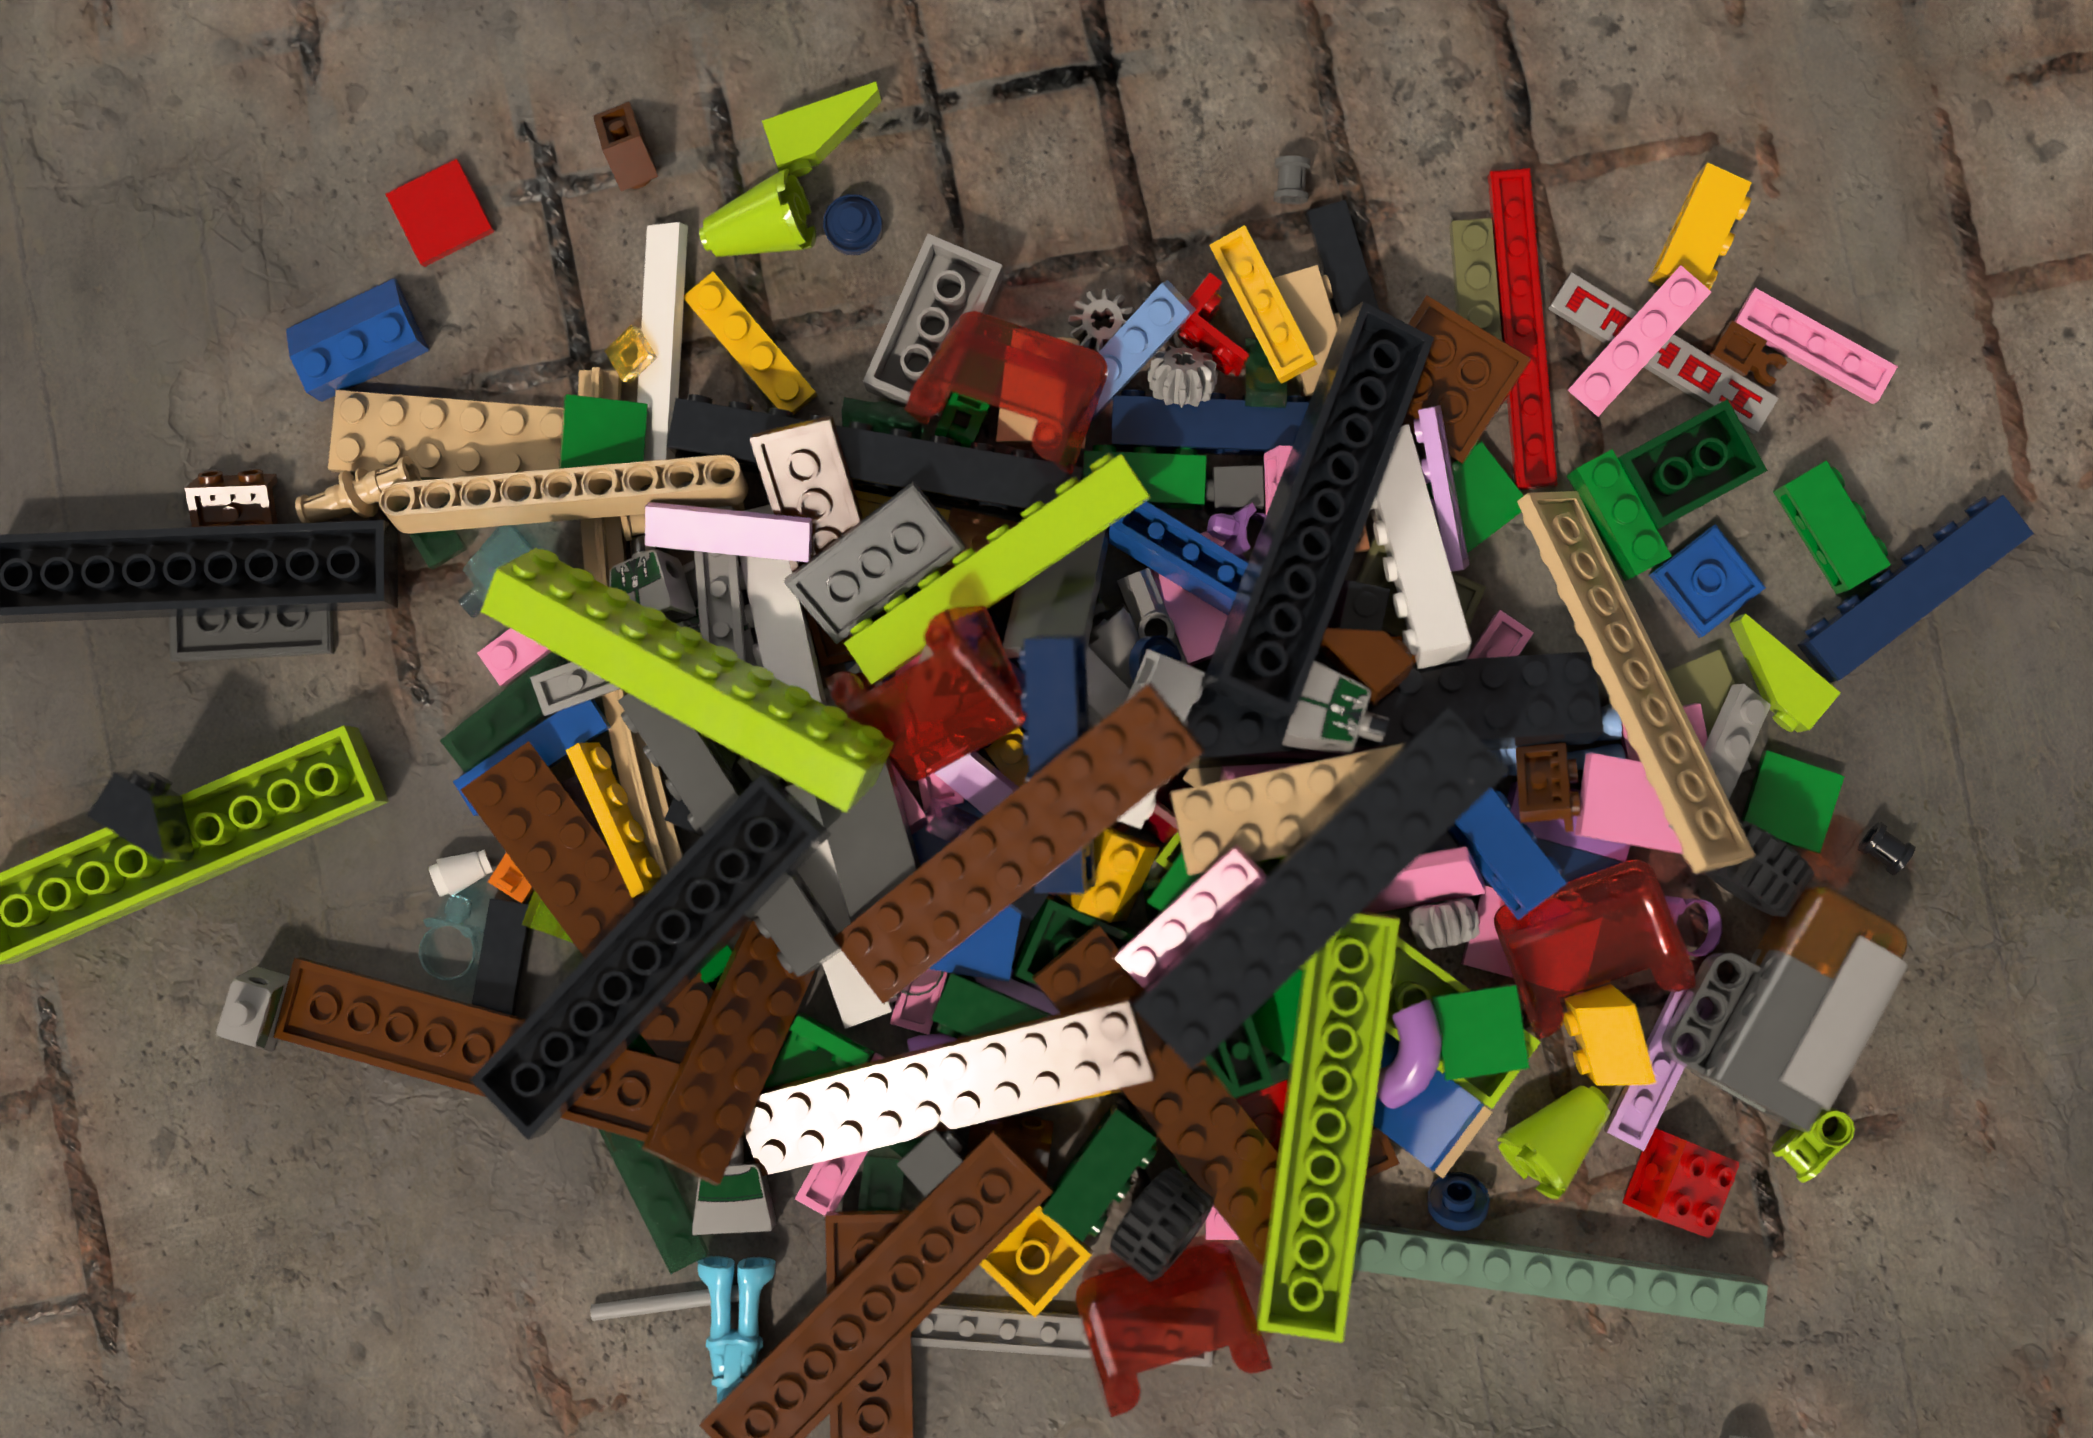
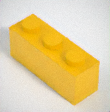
(1703, 226)

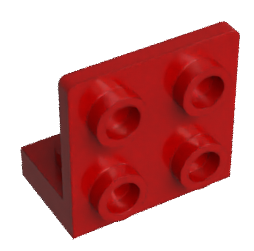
(1200, 333)
(1681, 1183)

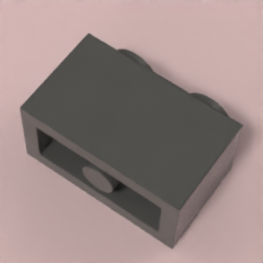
(933, 1159)

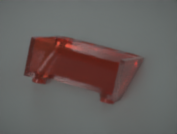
(1018, 373)
(943, 704)
(1590, 936)
(1180, 1315)

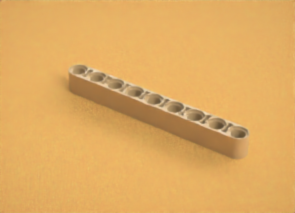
(547, 485)

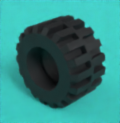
(1769, 879)
(1161, 1223)

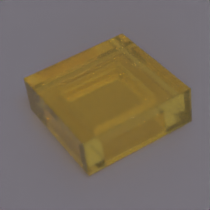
(630, 354)

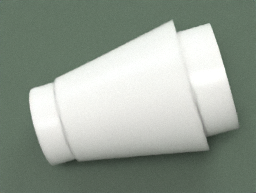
(459, 871)

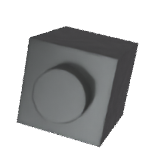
(1235, 488)

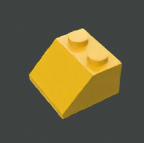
(1119, 875)
(1608, 1038)
(1036, 1261)

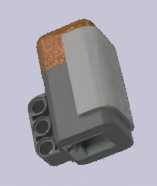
(1795, 1013)

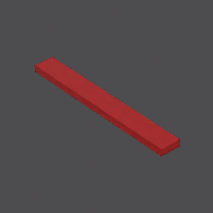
(1523, 327)

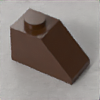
(625, 147)
(1368, 659)

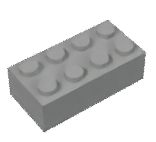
(937, 292)

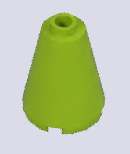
(761, 220)
(1556, 1139)

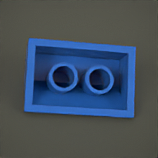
(355, 341)

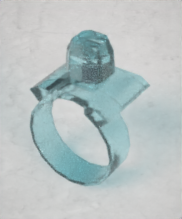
(457, 910)

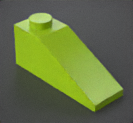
(813, 131)
(1784, 680)

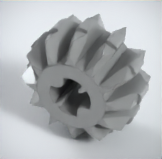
(1098, 310)
(1182, 376)
(1444, 923)

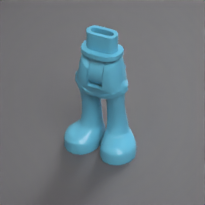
(734, 1350)

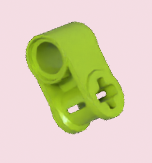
(1814, 1145)

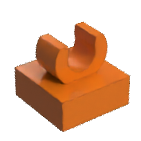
(511, 880)

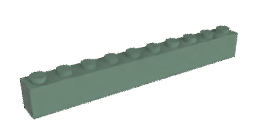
(1560, 1274)

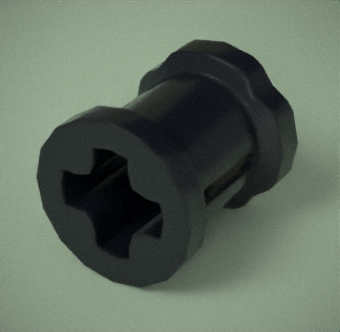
(1886, 848)

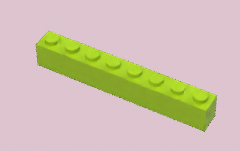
(1000, 567)

